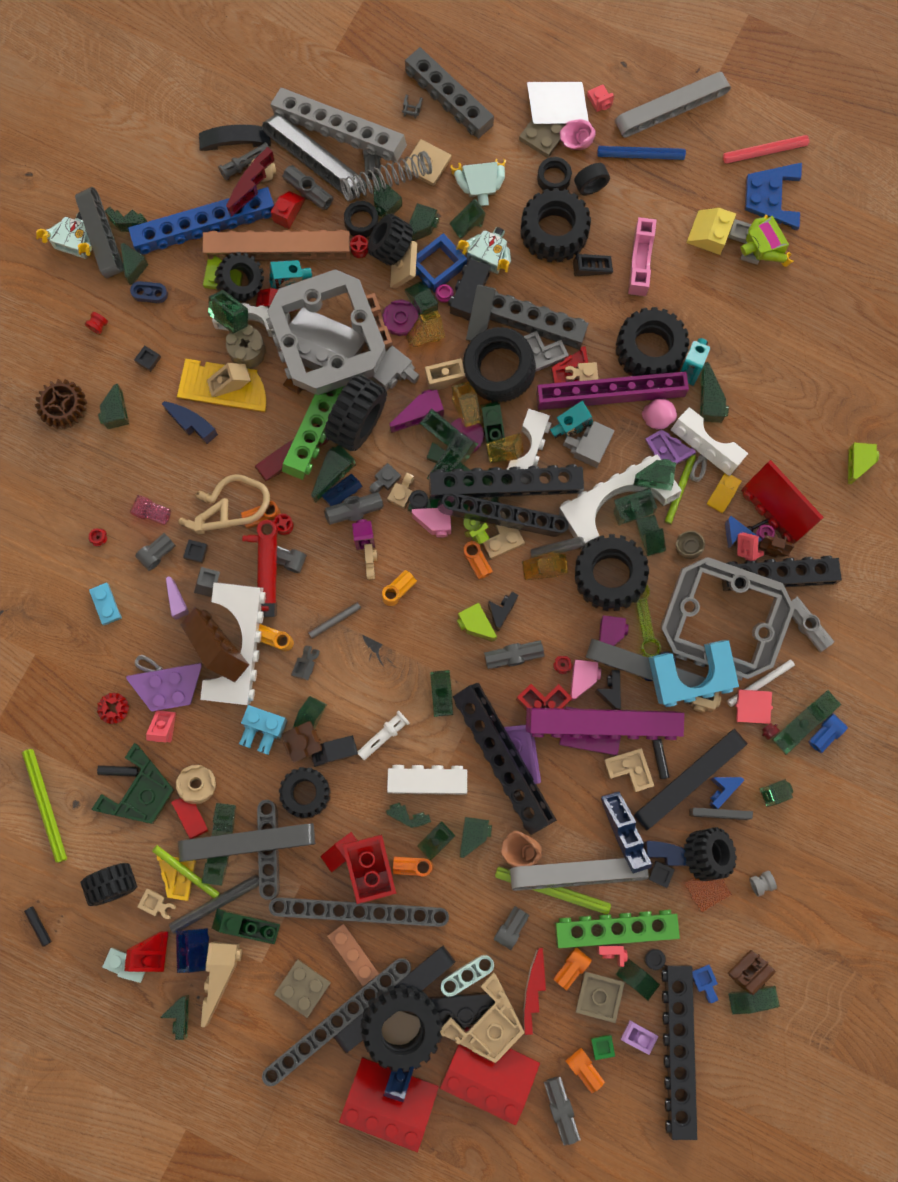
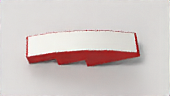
(535, 983)

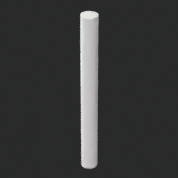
(764, 680)

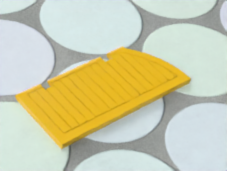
(195, 387)

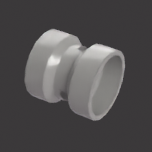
(763, 883)

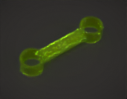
(646, 624)

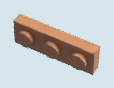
(353, 954)

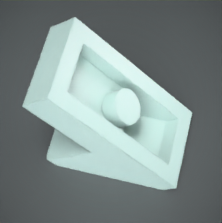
(116, 963)

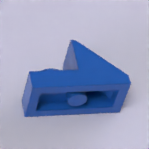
(733, 528)
(727, 786)

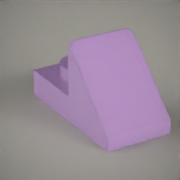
(639, 1037)

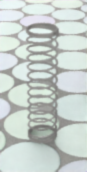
(421, 159)

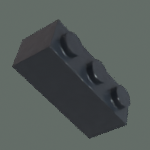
(473, 274)

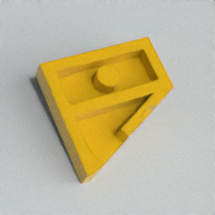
(176, 884)

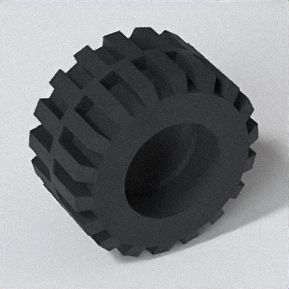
(390, 239)
(249, 267)
(292, 780)
(710, 854)
(108, 884)

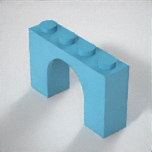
(720, 675)

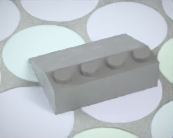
(323, 337)

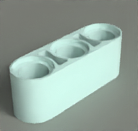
(462, 984)

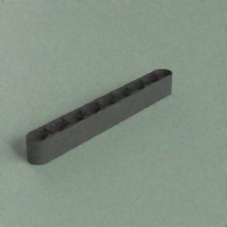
(349, 915)
(327, 1024)

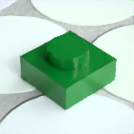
(602, 1047)

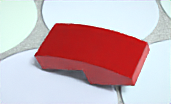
(190, 818)

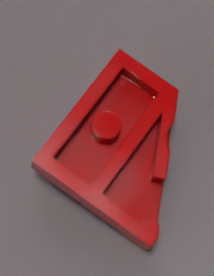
(558, 370)
(148, 954)

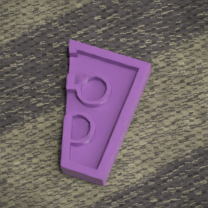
(526, 748)

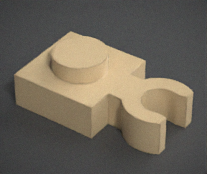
(585, 372)
(370, 557)
(153, 903)

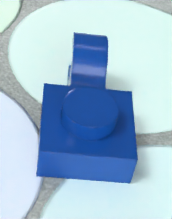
(705, 980)

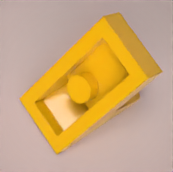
(724, 492)

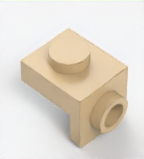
(702, 704)

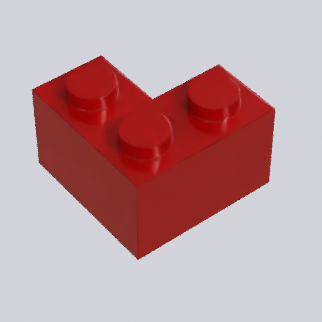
(534, 699)

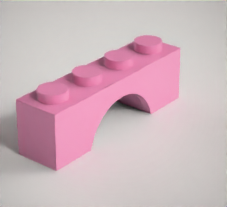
(641, 256)

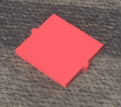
(754, 706)

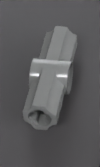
(817, 634)

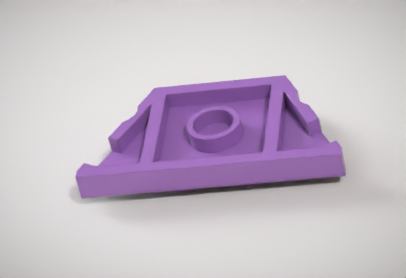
(167, 686)

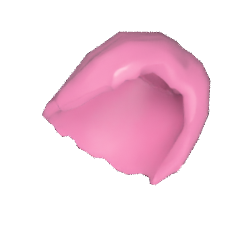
(577, 134)
(659, 414)

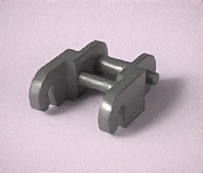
(417, 108)

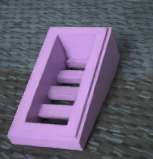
(177, 604)

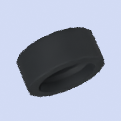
(554, 162)
(592, 179)
(360, 206)

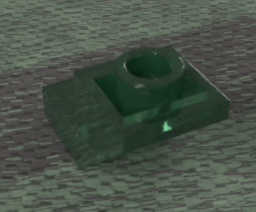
(129, 220)
(400, 814)
(762, 1000)

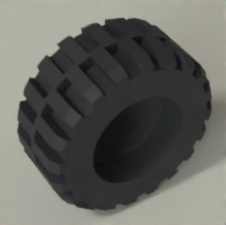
(555, 204)
(652, 322)
(355, 413)
(618, 549)
(407, 1054)

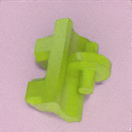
(476, 530)

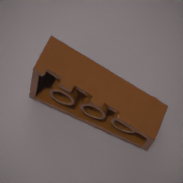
(213, 645)

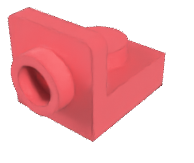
(600, 98)
(748, 547)
(610, 951)

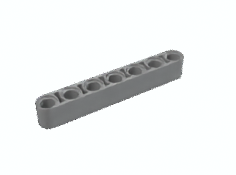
(672, 104)
(573, 874)

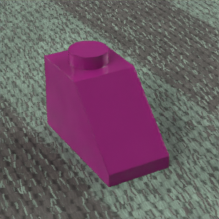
(363, 534)
(612, 629)

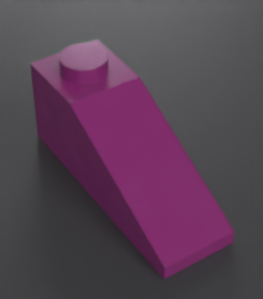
(417, 410)

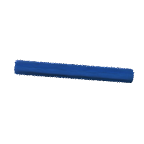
(641, 152)

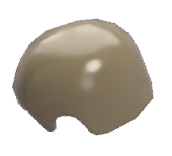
(690, 544)

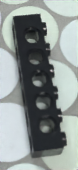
(830, 571)

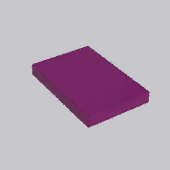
(601, 745)

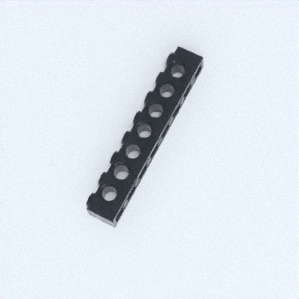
(573, 474)
(513, 762)
(687, 1127)

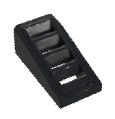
(583, 260)

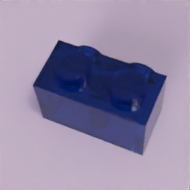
(192, 950)

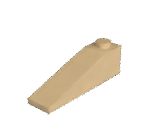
(221, 964)

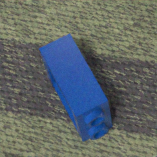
(450, 250)

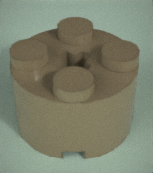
(249, 338)

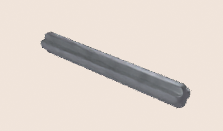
(215, 903)

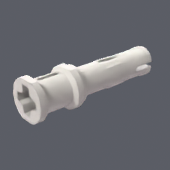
(384, 734)

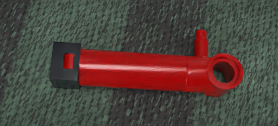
(266, 564)

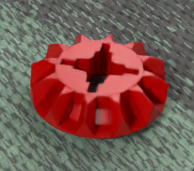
(122, 708)

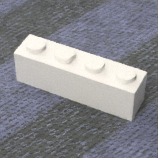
(427, 781)

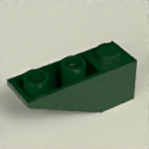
(492, 422)
(245, 926)

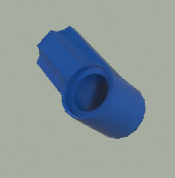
(831, 729)

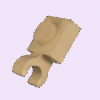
(401, 493)

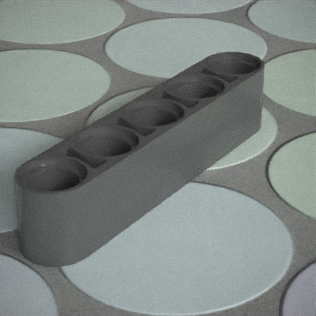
(99, 232)
(273, 858)

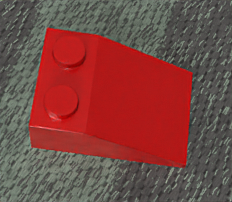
(369, 869)

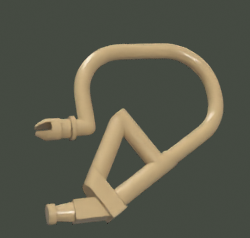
(200, 526)

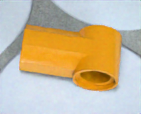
(399, 587)
(272, 638)

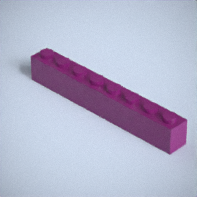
(612, 390)
(604, 722)

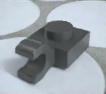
(385, 478)
(304, 666)

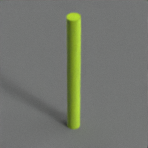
(682, 484)
(185, 871)

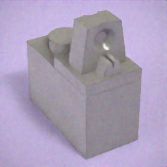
(393, 367)
(591, 445)

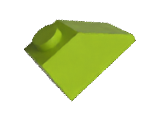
(861, 459)
(476, 623)

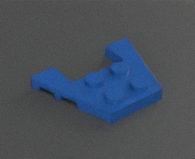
(765, 193)

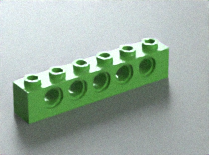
(300, 467)
(668, 931)

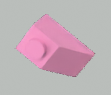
(433, 521)
(583, 677)

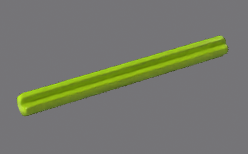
(44, 806)
(563, 894)

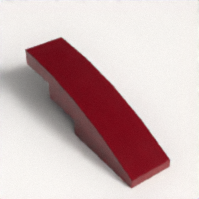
(246, 186)
(272, 464)

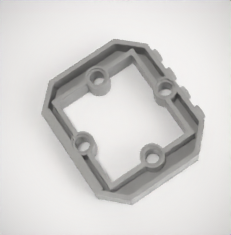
(322, 288)
(776, 622)

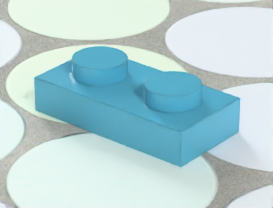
(105, 604)

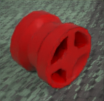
(355, 245)
(96, 323)
(283, 520)

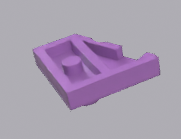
(668, 447)

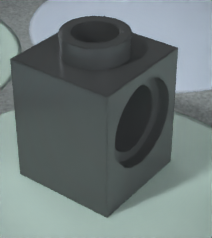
(205, 581)

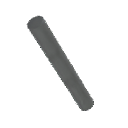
(334, 620)

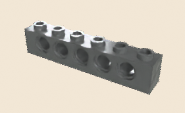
(421, 61)
(522, 321)

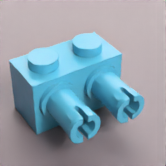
(259, 720)

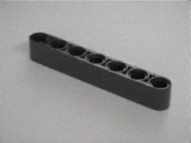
(494, 517)
(690, 779)
(419, 978)

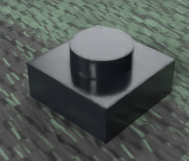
(147, 358)
(195, 551)
(661, 874)

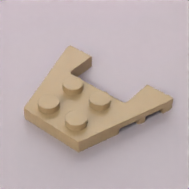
(494, 1030)

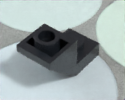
(335, 750)

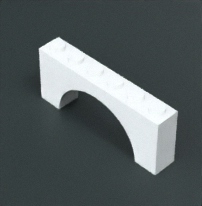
(583, 509)
(245, 605)

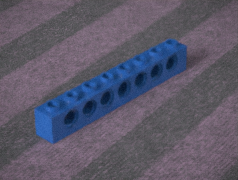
(193, 218)

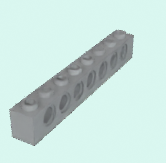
(339, 125)

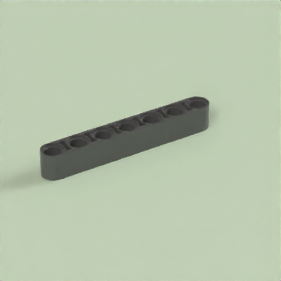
(310, 153)
(634, 663)
(246, 842)

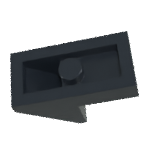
(500, 614)
(613, 695)

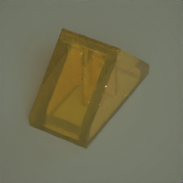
(506, 448)

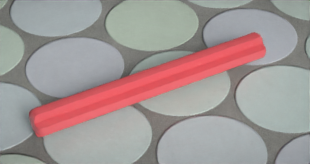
(765, 149)

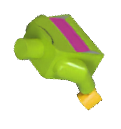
(767, 241)

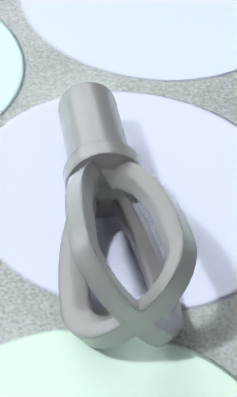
(701, 458)
(148, 660)

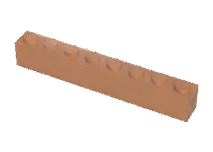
(279, 245)

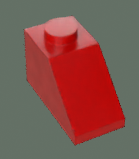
(287, 208)
(335, 856)

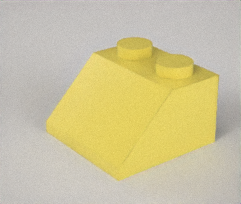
(711, 229)

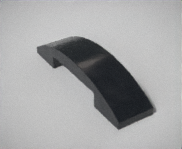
(232, 135)

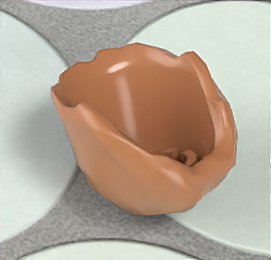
(521, 850)

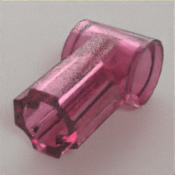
(145, 508)

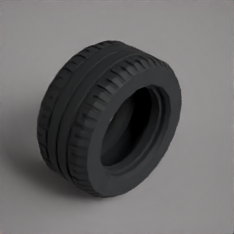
(497, 339)

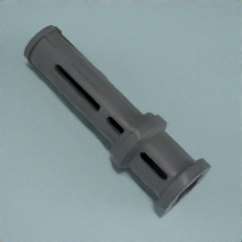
(237, 166)

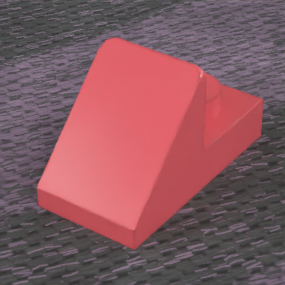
(161, 727)

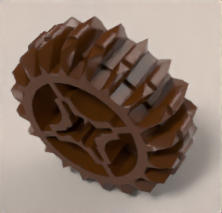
(47, 407)

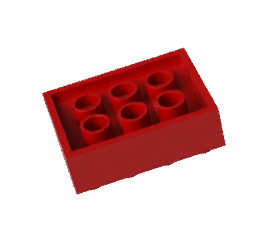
(781, 503)
(491, 1086)
(385, 1117)

